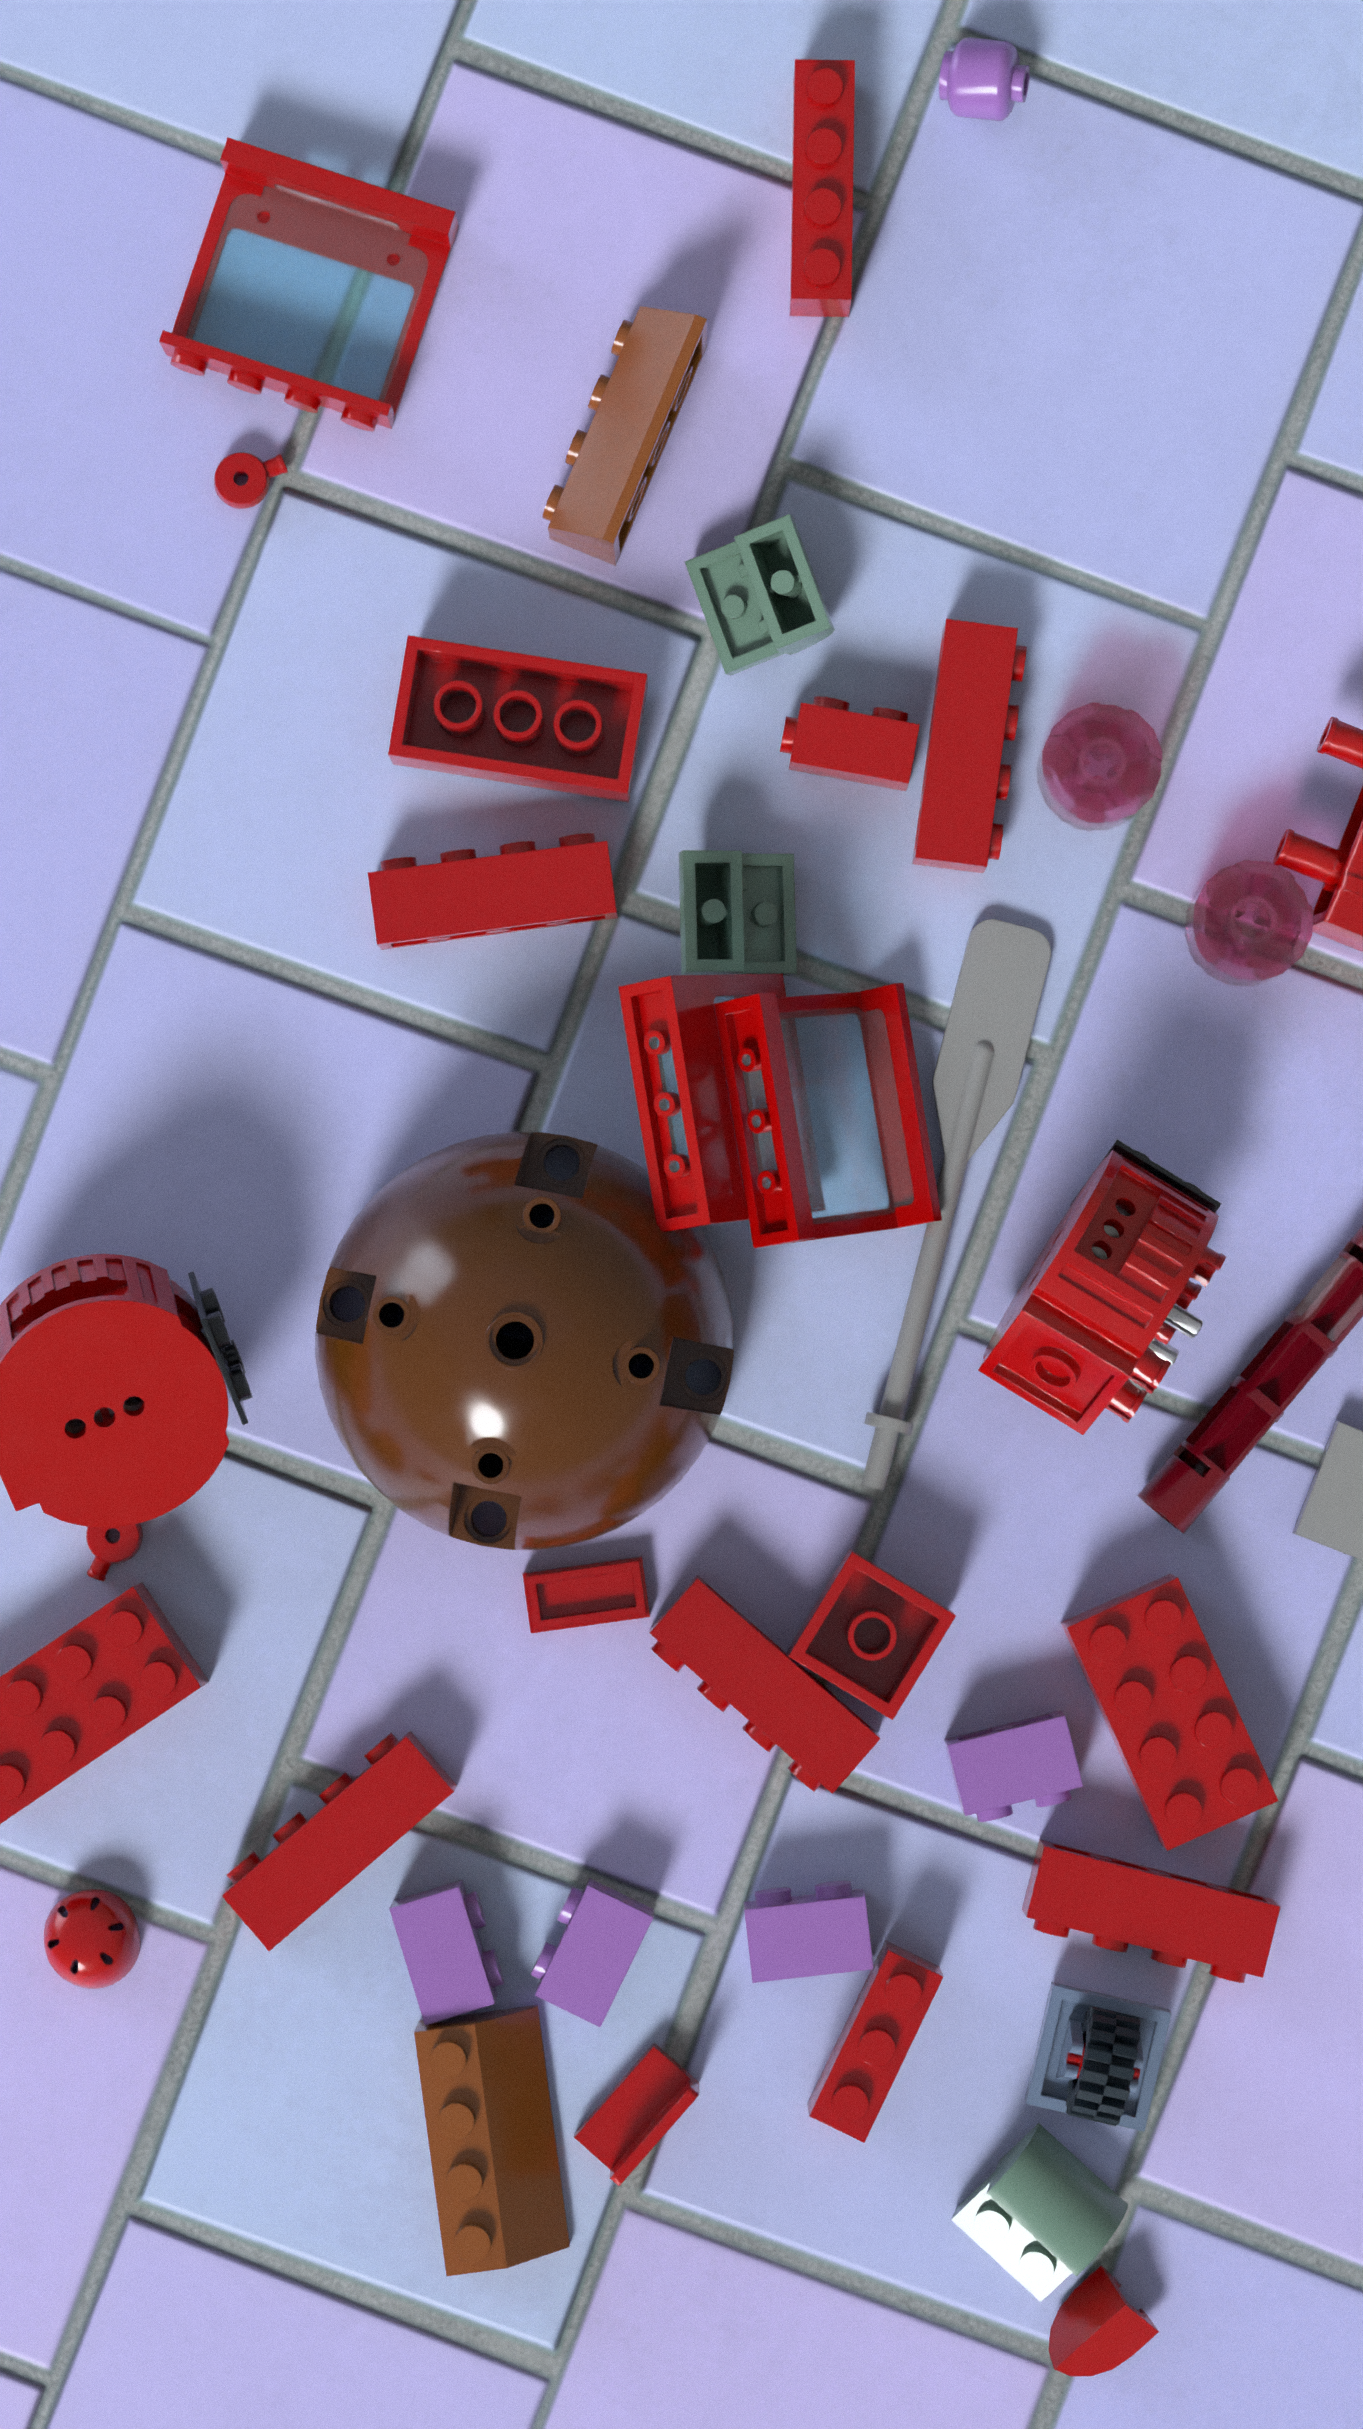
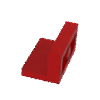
(638, 2112)

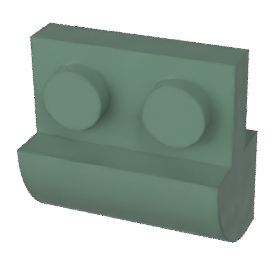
(760, 596)
(737, 913)
(1041, 2213)

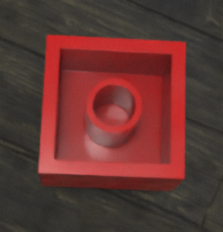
(871, 1634)

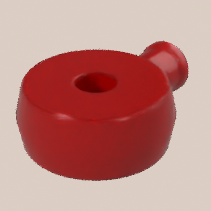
(258, 476)
(110, 1552)

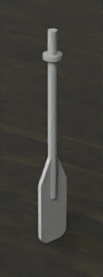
(972, 1092)

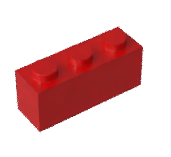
(874, 2041)

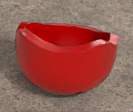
(88, 1935)

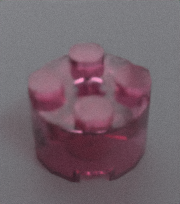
(1104, 733)
(1277, 906)

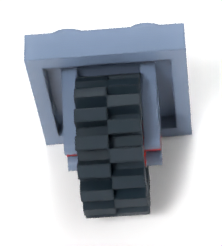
(1097, 2056)

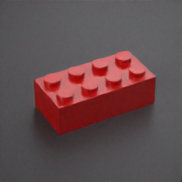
(518, 718)
(88, 1694)
(1169, 1711)

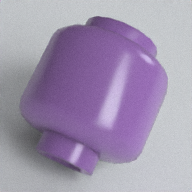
(983, 79)

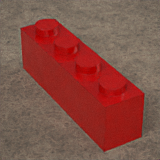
(822, 188)
(966, 746)
(492, 893)
(764, 1684)
(339, 1840)
(1150, 1909)

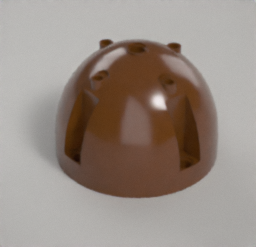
(569, 1420)

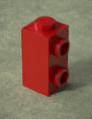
(851, 744)

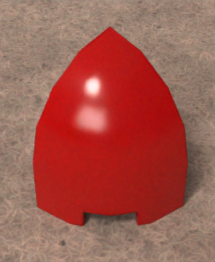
(1097, 2328)

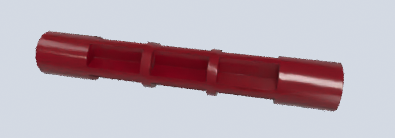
(1260, 1393)

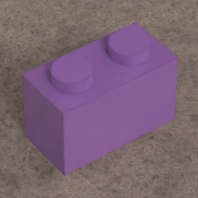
(1014, 1765)
(808, 1932)
(446, 1951)
(592, 1952)

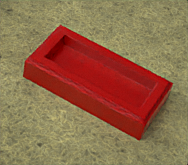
(586, 1594)

